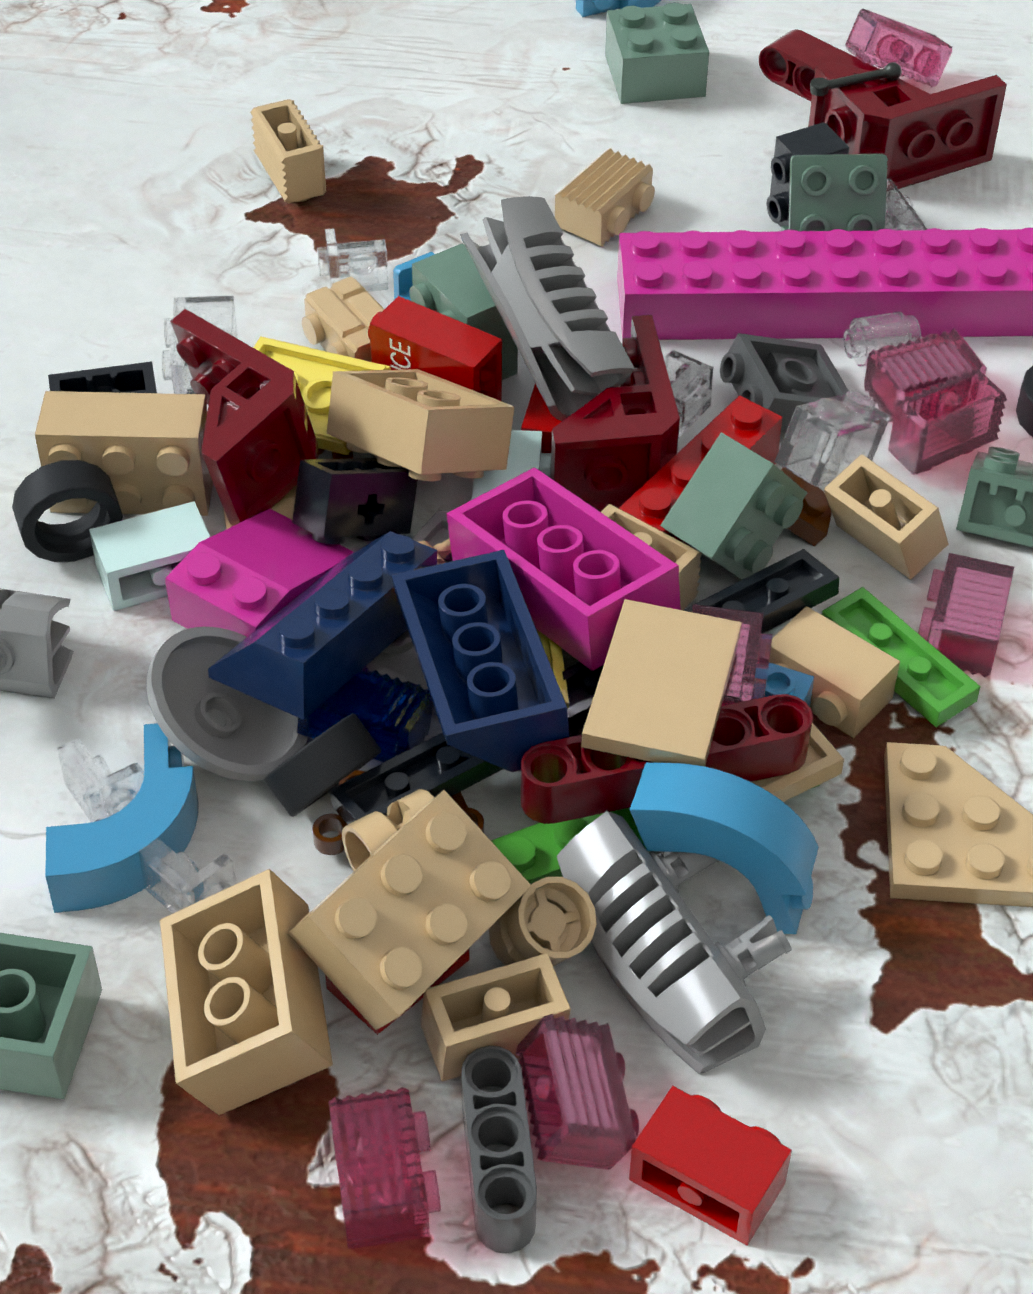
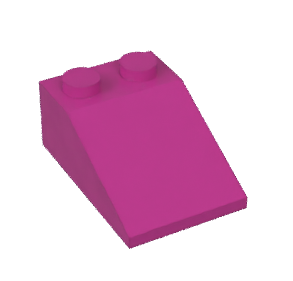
(247, 573)

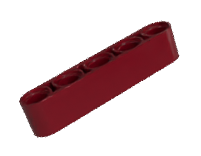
(794, 57)
(750, 741)

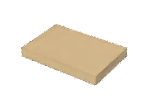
(662, 685)

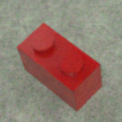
(710, 1164)

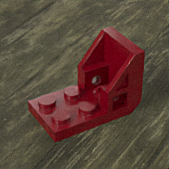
(916, 133)
(253, 420)
(623, 432)

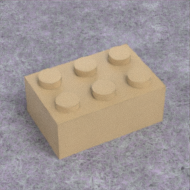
(420, 422)
(138, 439)
(410, 910)
(242, 994)

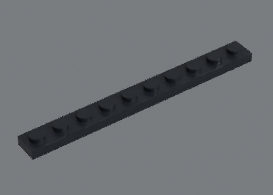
(434, 766)

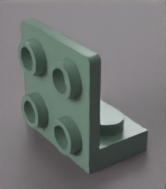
(837, 192)
(999, 497)

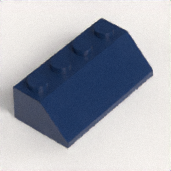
(326, 630)
(482, 658)

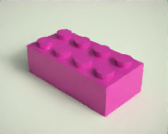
(566, 560)

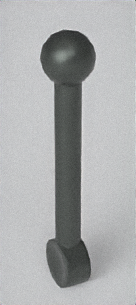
(821, 86)

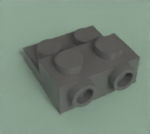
(780, 373)

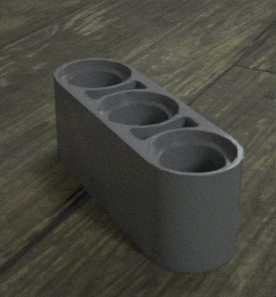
(503, 1175)

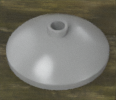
(210, 720)

